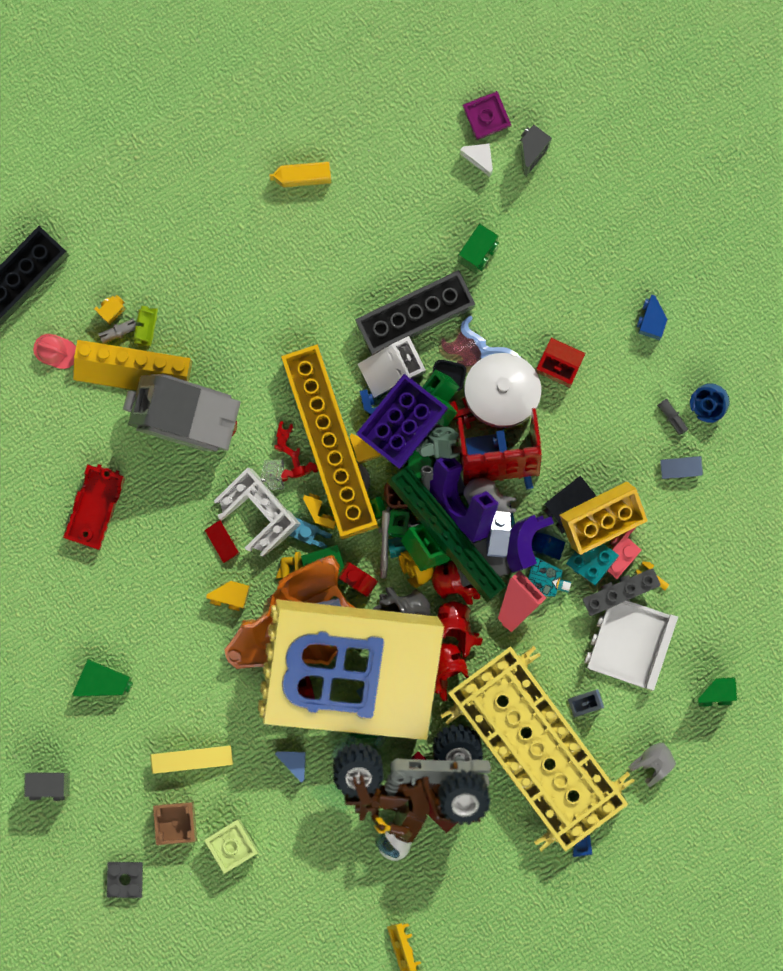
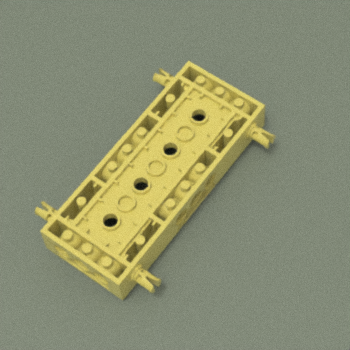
(525, 757)

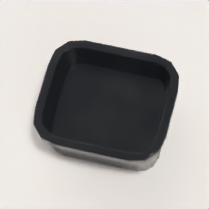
(454, 370)

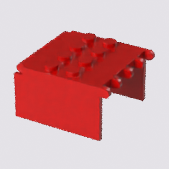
(502, 465)

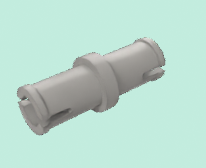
(117, 331)

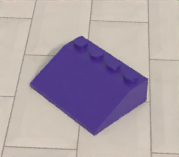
(402, 421)

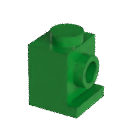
(397, 516)

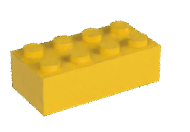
(603, 517)

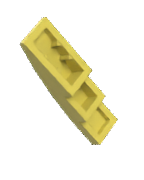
(191, 759)

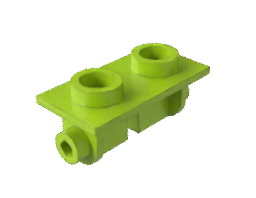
(144, 334)

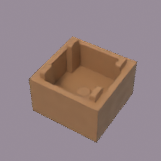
(175, 823)

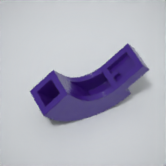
(520, 542)

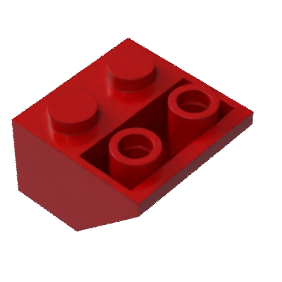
(560, 362)

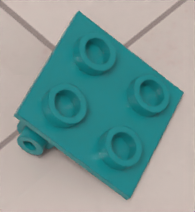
(593, 563)

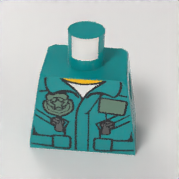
(548, 578)

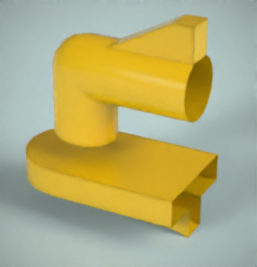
(286, 561)

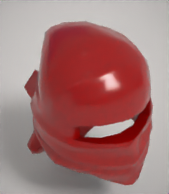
(447, 582)
(456, 624)
(448, 666)

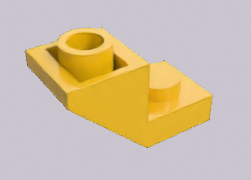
(314, 506)

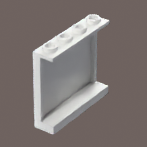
(631, 644)

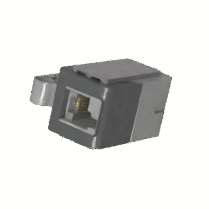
(183, 412)

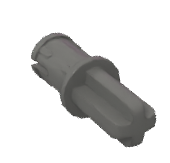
(672, 416)

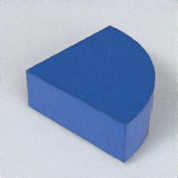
(583, 847)

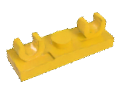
(401, 947)

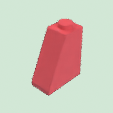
(519, 601)

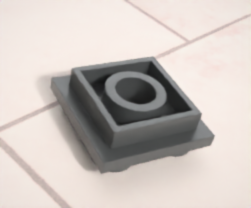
(116, 888)

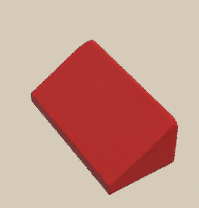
(222, 541)

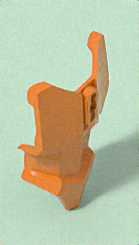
(309, 584)

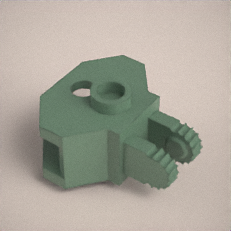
(440, 443)

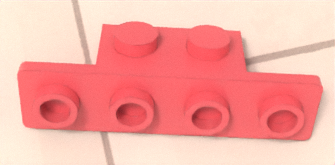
(627, 553)

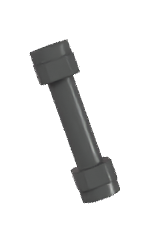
(426, 475)

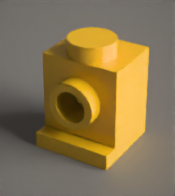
(111, 309)

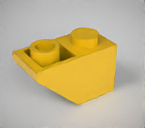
(232, 594)

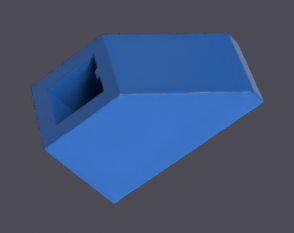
(654, 319)

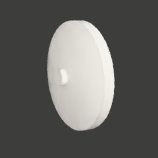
(502, 390)

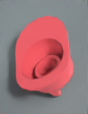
(55, 351)

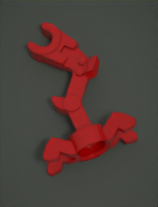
(297, 471)

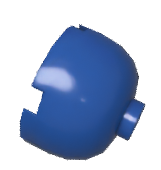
(710, 402)

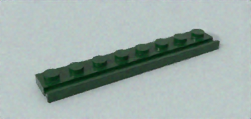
(447, 533)

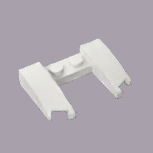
(281, 520)

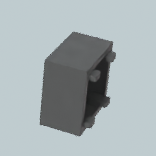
(47, 785)

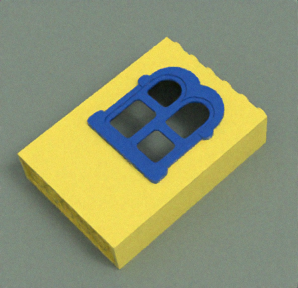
(397, 678)

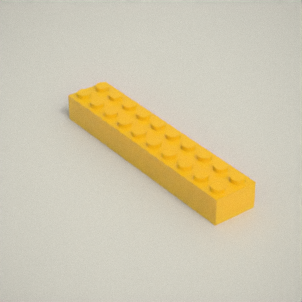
(329, 442)

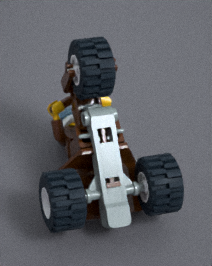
(447, 781)

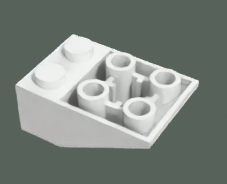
(388, 365)

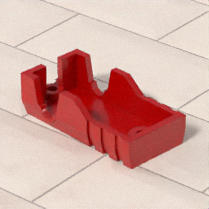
(94, 506)

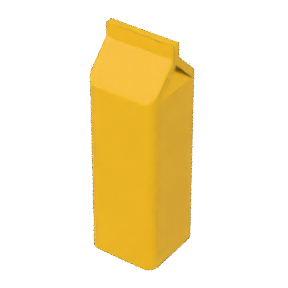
(302, 174)

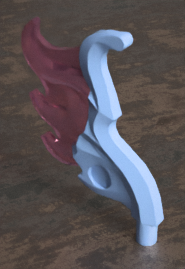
(471, 346)

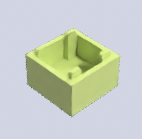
(231, 846)

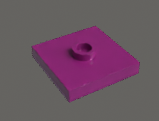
(486, 115)

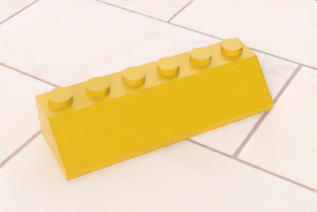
(124, 366)

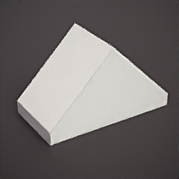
(479, 156)

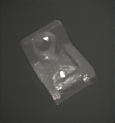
(272, 474)

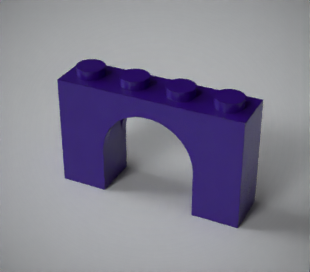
(472, 521)

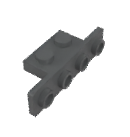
(624, 590)

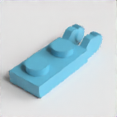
(306, 533)

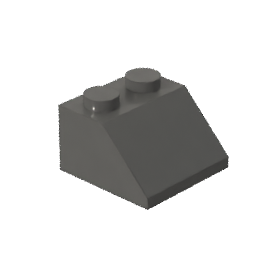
(533, 146)

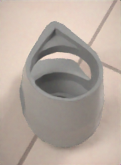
(657, 757)

